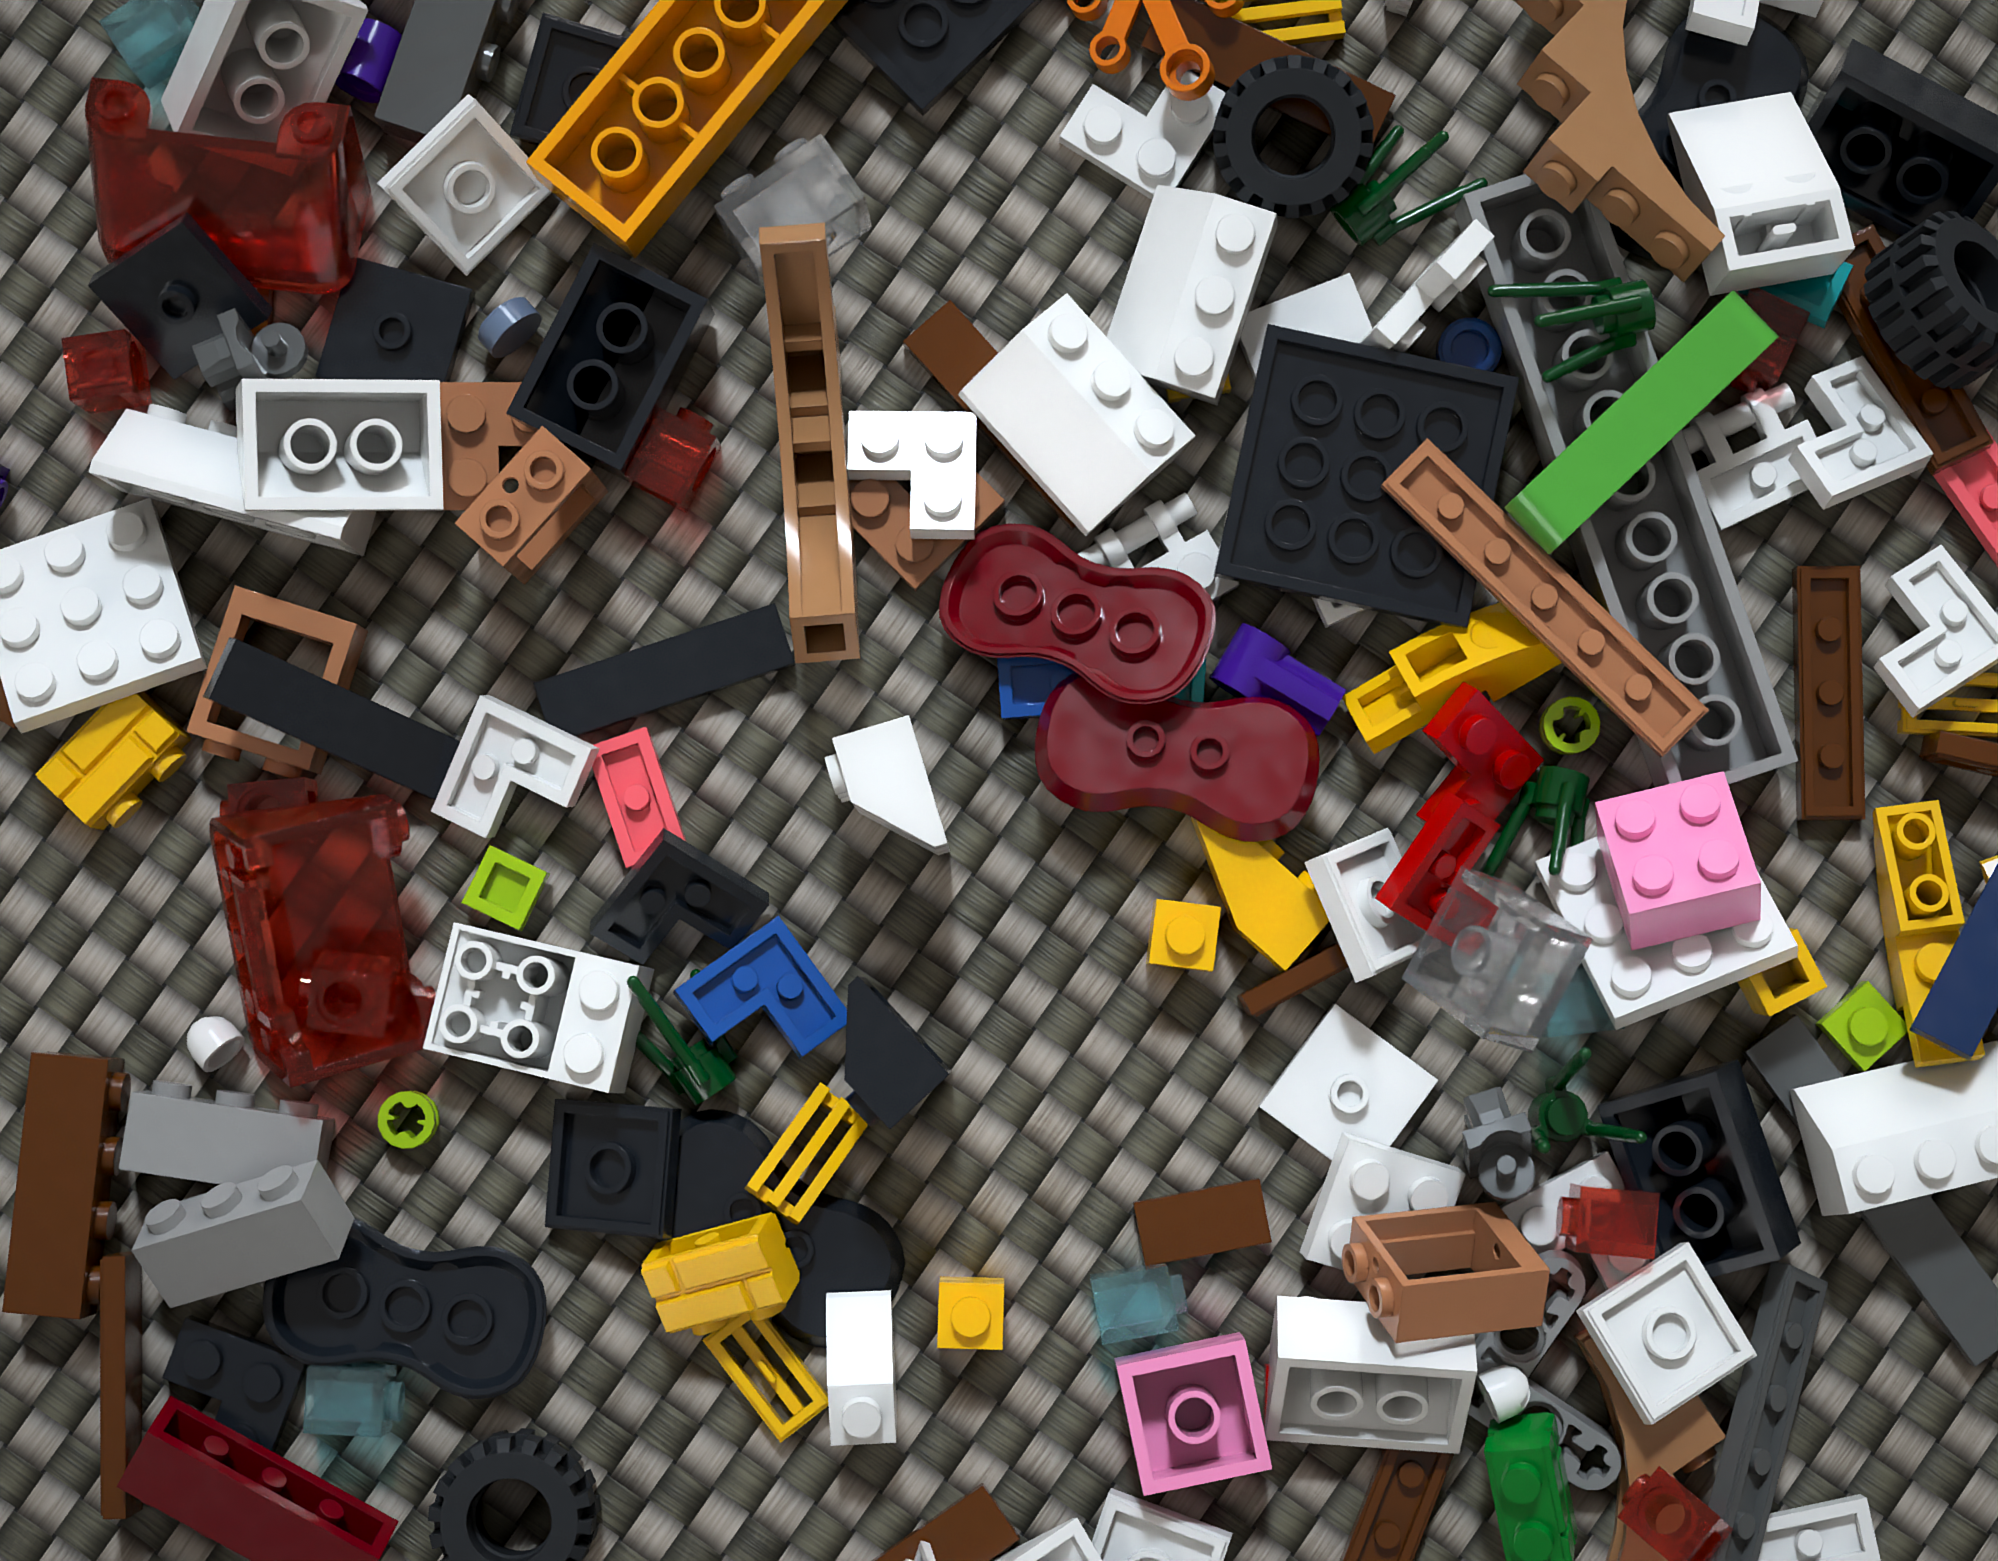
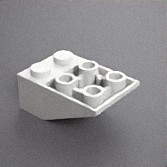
(1765, 189)
(537, 1009)

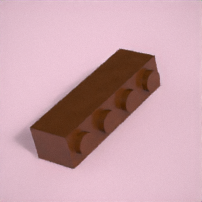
(65, 1184)

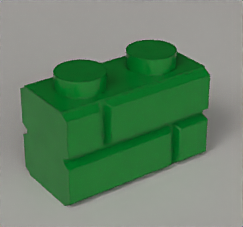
(1531, 1488)

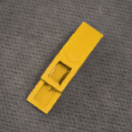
(1489, 654)
(1917, 911)

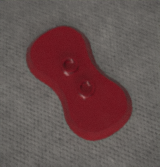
(1119, 628)
(1228, 763)

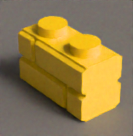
(115, 760)
(721, 1275)

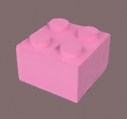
(1678, 860)
(1193, 1413)

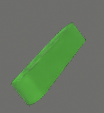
(1641, 422)

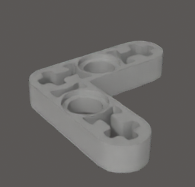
(1587, 1434)

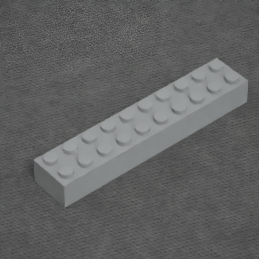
(1654, 542)

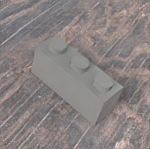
(220, 1137)
(243, 1233)

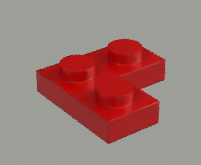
(1487, 754)
(1450, 838)

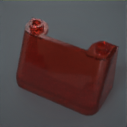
(277, 210)
(309, 884)

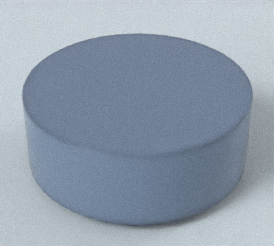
(509, 327)

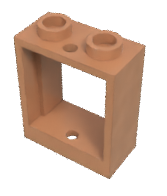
(549, 504)
(246, 605)
(1500, 1295)

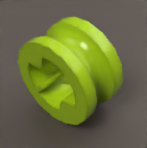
(1555, 712)
(408, 1139)

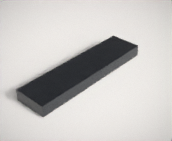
(666, 672)
(331, 718)

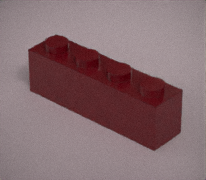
(248, 1494)

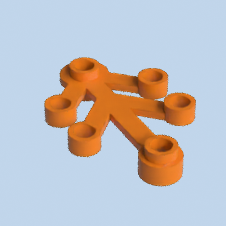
(1179, 54)

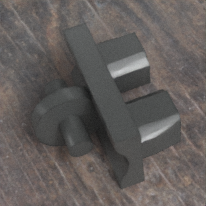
(237, 354)
(1497, 1146)

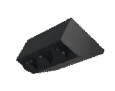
(1902, 142)
(611, 359)
(885, 1058)
(1708, 1166)

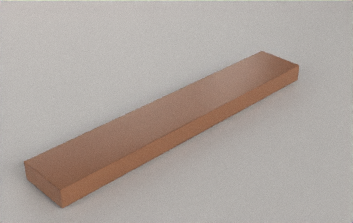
(1544, 598)

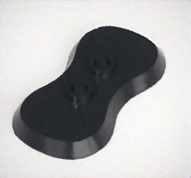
(1714, 72)
(834, 1245)
(453, 1316)

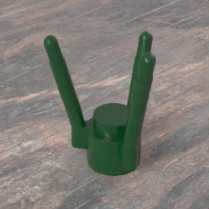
(1368, 207)
(1615, 310)
(1558, 802)
(697, 1068)
(1563, 1115)

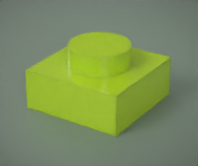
(505, 888)
(1863, 1026)

